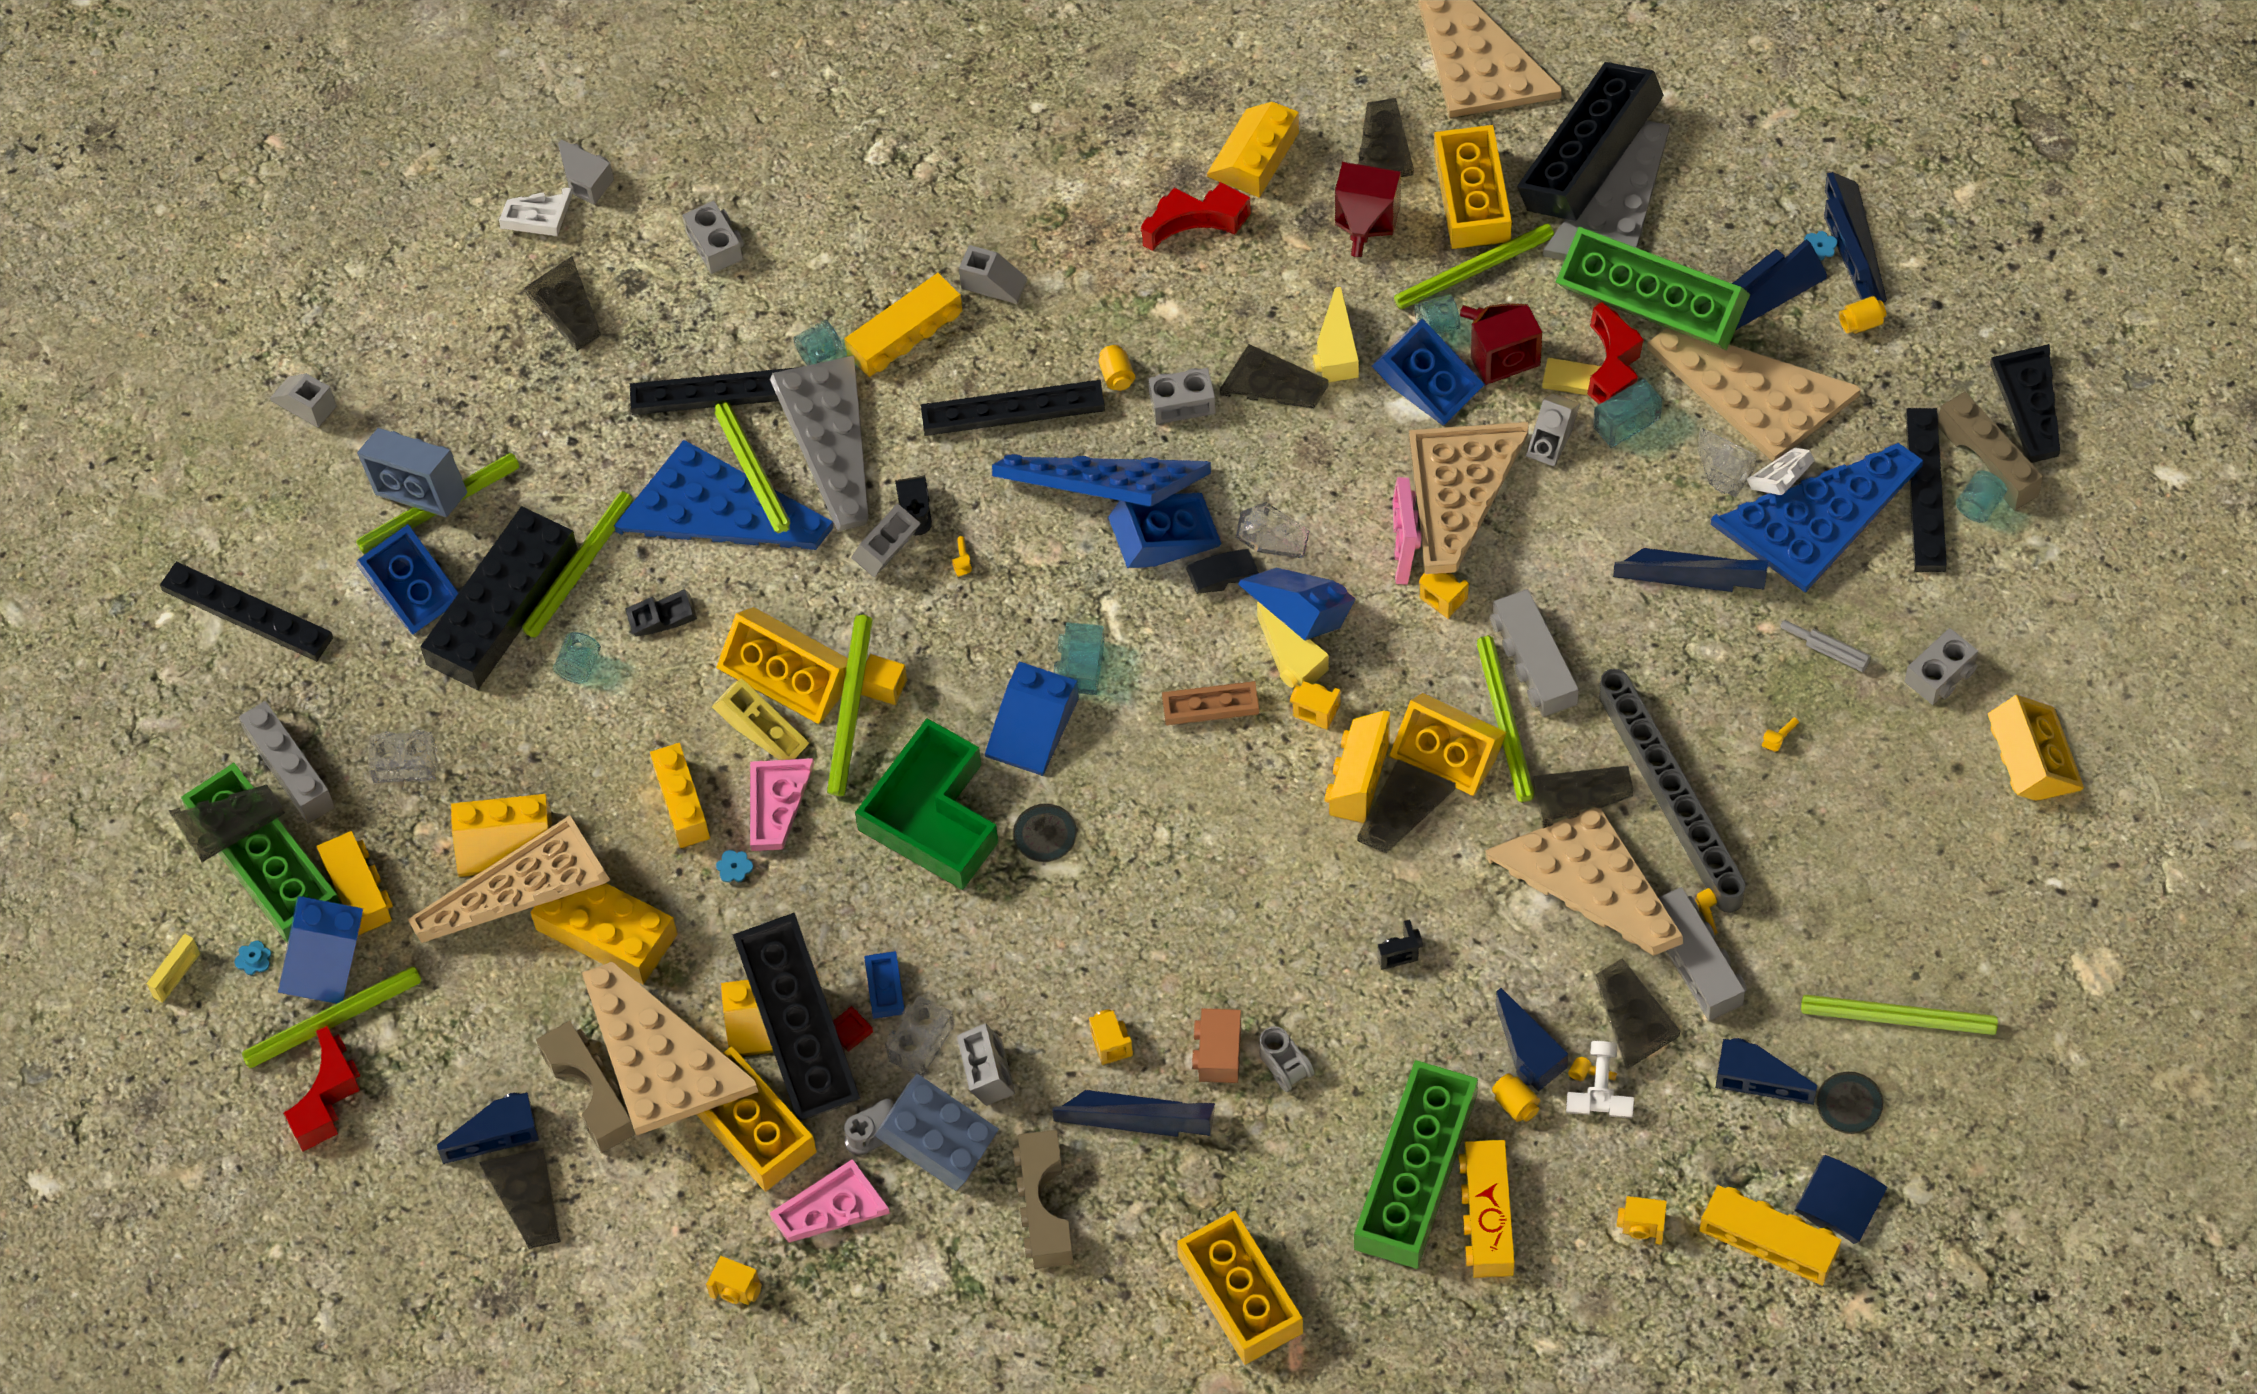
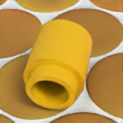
(1862, 315)
(1116, 368)
(1516, 1098)

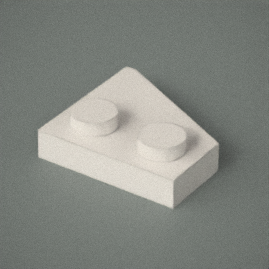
(536, 213)
(1782, 472)

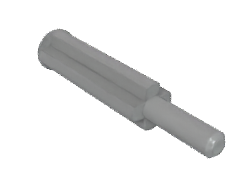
(1830, 646)

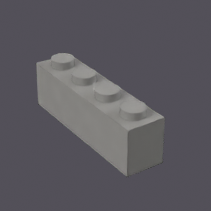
(1534, 652)
(286, 762)
(1700, 960)

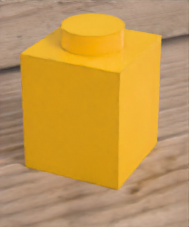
(883, 679)

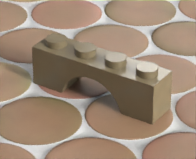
(1970, 426)
(568, 1056)
(1049, 1235)

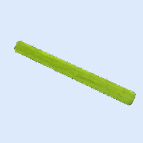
(1473, 266)
(752, 467)
(416, 516)
(576, 566)
(849, 705)
(1505, 718)
(1899, 1014)
(331, 1017)

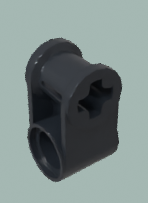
(915, 499)

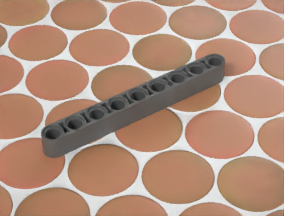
(1675, 802)

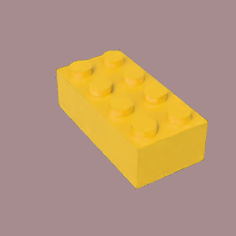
(1472, 186)
(609, 928)
(760, 1131)
(1240, 1287)

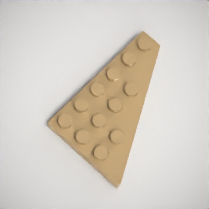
(1479, 62)
(1758, 395)
(1456, 483)
(536, 873)
(1593, 874)
(656, 1056)

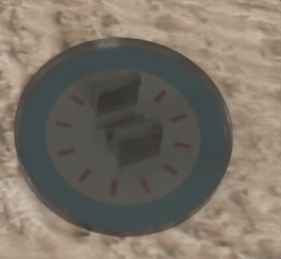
(1044, 832)
(1850, 1102)

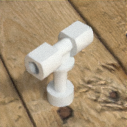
(1601, 1097)

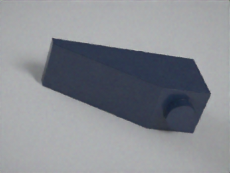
(1533, 1050)
(1755, 1071)
(497, 1127)

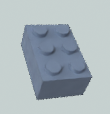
(412, 472)
(936, 1132)

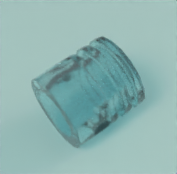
(1439, 313)
(818, 343)
(1981, 496)
(576, 661)

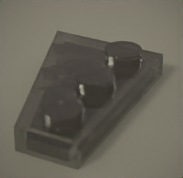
(1384, 138)
(565, 303)
(1270, 377)
(1574, 791)
(1402, 804)
(222, 823)
(1634, 1014)
(527, 1195)

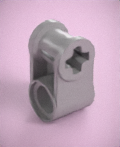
(1286, 1063)
(865, 1127)

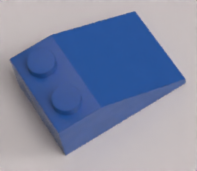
(1428, 373)
(1163, 531)
(408, 579)
(1301, 600)
(1032, 718)
(320, 950)

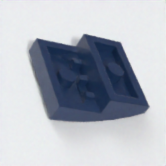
(1840, 1198)

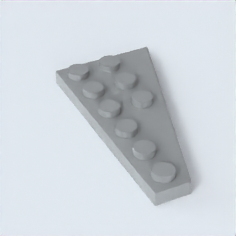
(1623, 198)
(826, 422)

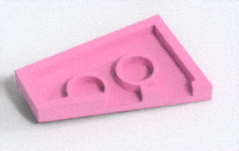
(1405, 525)
(775, 799)
(830, 1204)

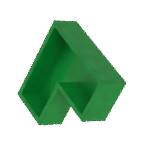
(917, 810)

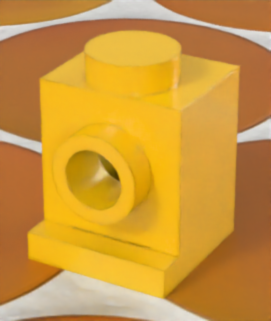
(1443, 592)
(1315, 704)
(1110, 1037)
(1642, 1218)
(734, 1282)

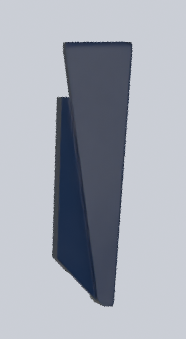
(1849, 225)
(1779, 280)
(1692, 570)
(1136, 1114)

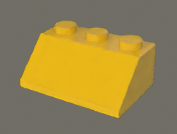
(1256, 147)
(1447, 742)
(2034, 749)
(1359, 767)
(495, 828)
(743, 1020)

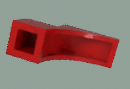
(1221, 209)
(1621, 347)
(313, 1115)

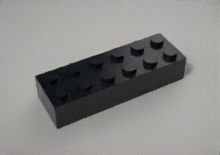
(1590, 141)
(499, 598)
(796, 1017)

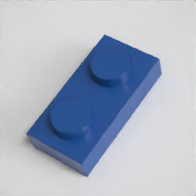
(884, 984)

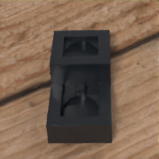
(1218, 570)
(657, 616)

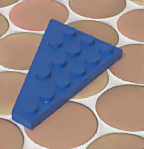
(1126, 480)
(713, 500)
(1820, 517)

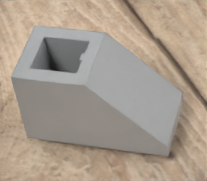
(585, 172)
(991, 275)
(305, 398)
(1552, 428)

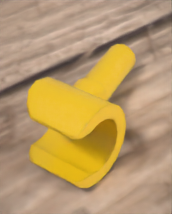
(962, 563)
(1774, 740)
(1705, 900)
(1582, 1067)

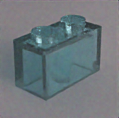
(1627, 413)
(1081, 655)

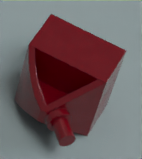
(1366, 203)
(1503, 340)

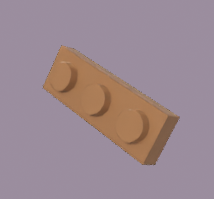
(1210, 703)

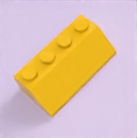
(783, 664)

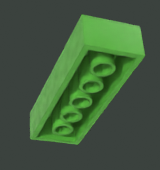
(1653, 288)
(267, 860)
(1416, 1164)

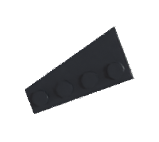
(2030, 399)

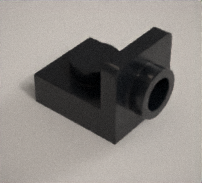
(1401, 951)

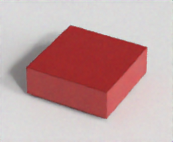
(852, 1028)

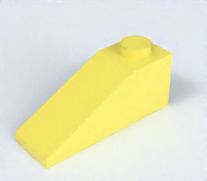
(1336, 348)
(1293, 656)
(759, 721)

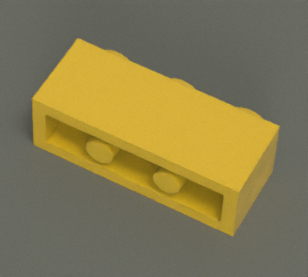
(679, 795)
(356, 881)

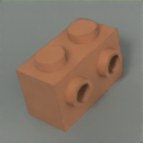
(1219, 1045)

